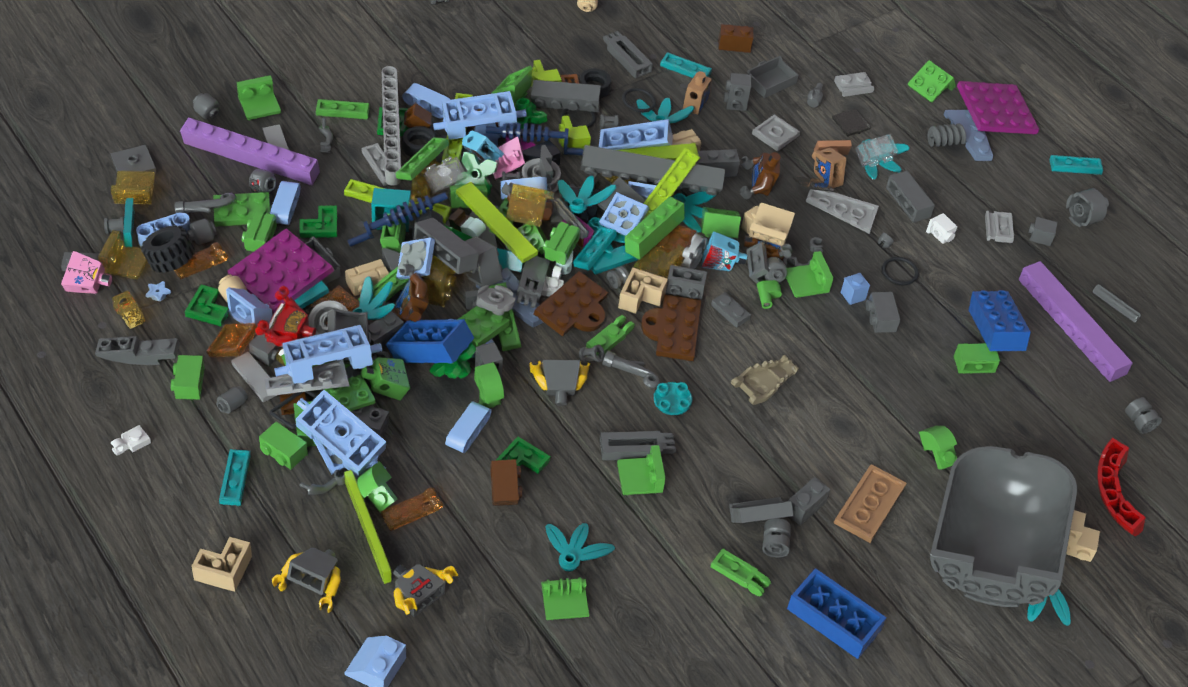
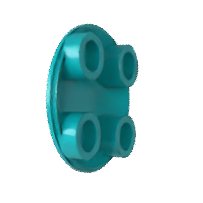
(673, 398)

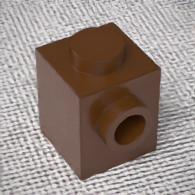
(417, 116)

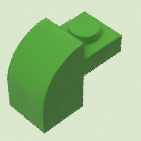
(489, 385)
(942, 443)
(373, 484)

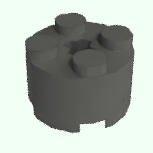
(1087, 207)

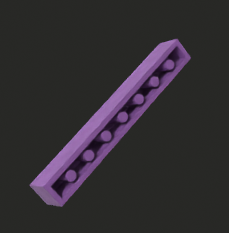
(250, 151)
(1075, 321)

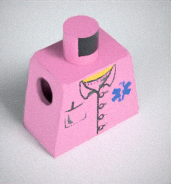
(84, 275)

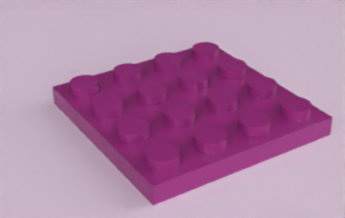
(997, 107)
(281, 263)

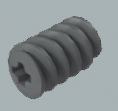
(946, 135)

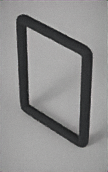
(271, 412)

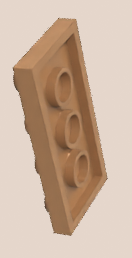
(870, 503)

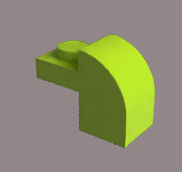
(539, 74)
(577, 136)

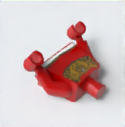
(287, 322)

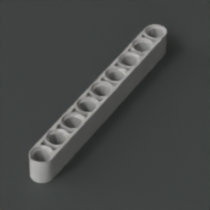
(391, 130)

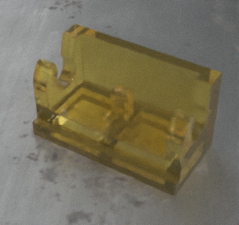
(420, 188)

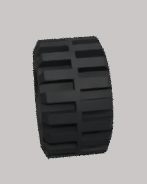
(168, 249)

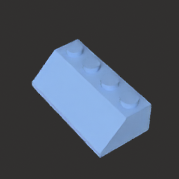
(637, 136)

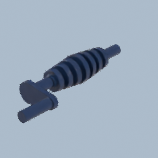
(503, 130)
(401, 214)

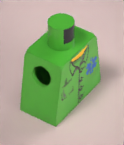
(387, 377)

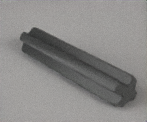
(569, 217)
(1116, 303)

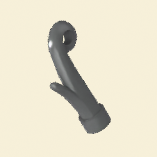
(205, 205)
(635, 367)

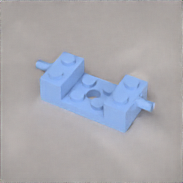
(463, 113)
(326, 347)
(357, 448)

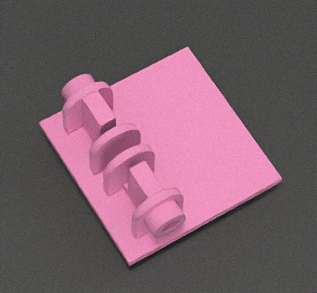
(511, 159)

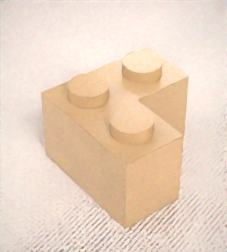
(642, 287)
(1082, 540)
(223, 569)

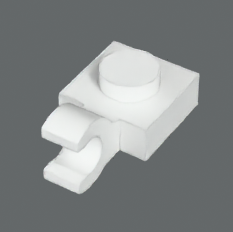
(553, 283)
(132, 439)

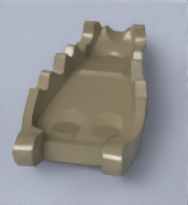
(765, 379)

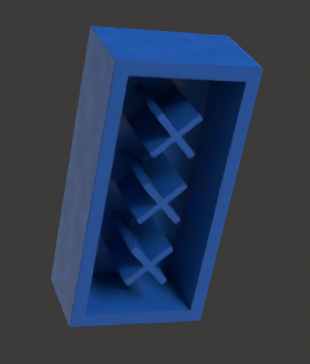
(999, 321)
(430, 341)
(836, 613)

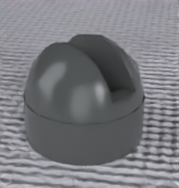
(886, 240)

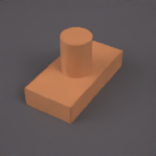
(841, 146)

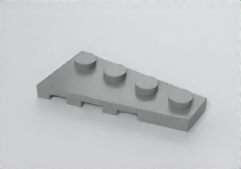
(851, 210)
(325, 377)

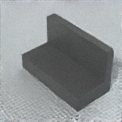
(757, 262)

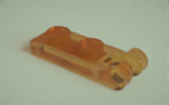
(202, 260)
(411, 509)

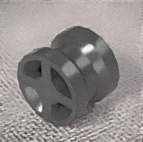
(617, 277)

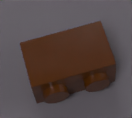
(735, 38)
(505, 482)

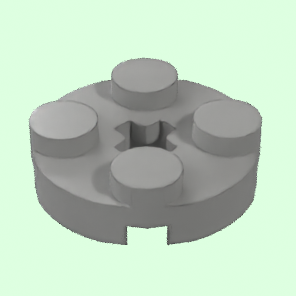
(693, 253)
(495, 299)

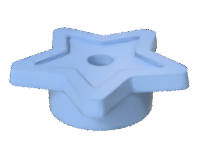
(157, 296)

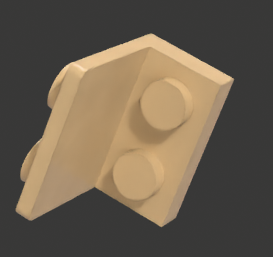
(771, 224)

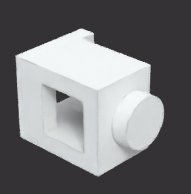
(942, 228)

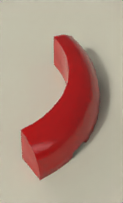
(1109, 466)

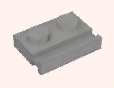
(854, 84)
(999, 226)

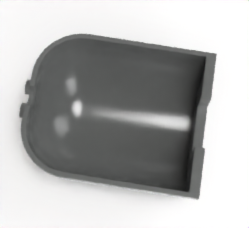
(1004, 526)

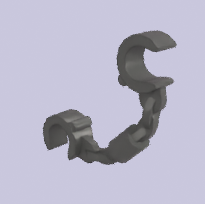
(793, 260)

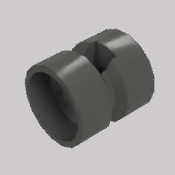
(1143, 415)
(776, 538)

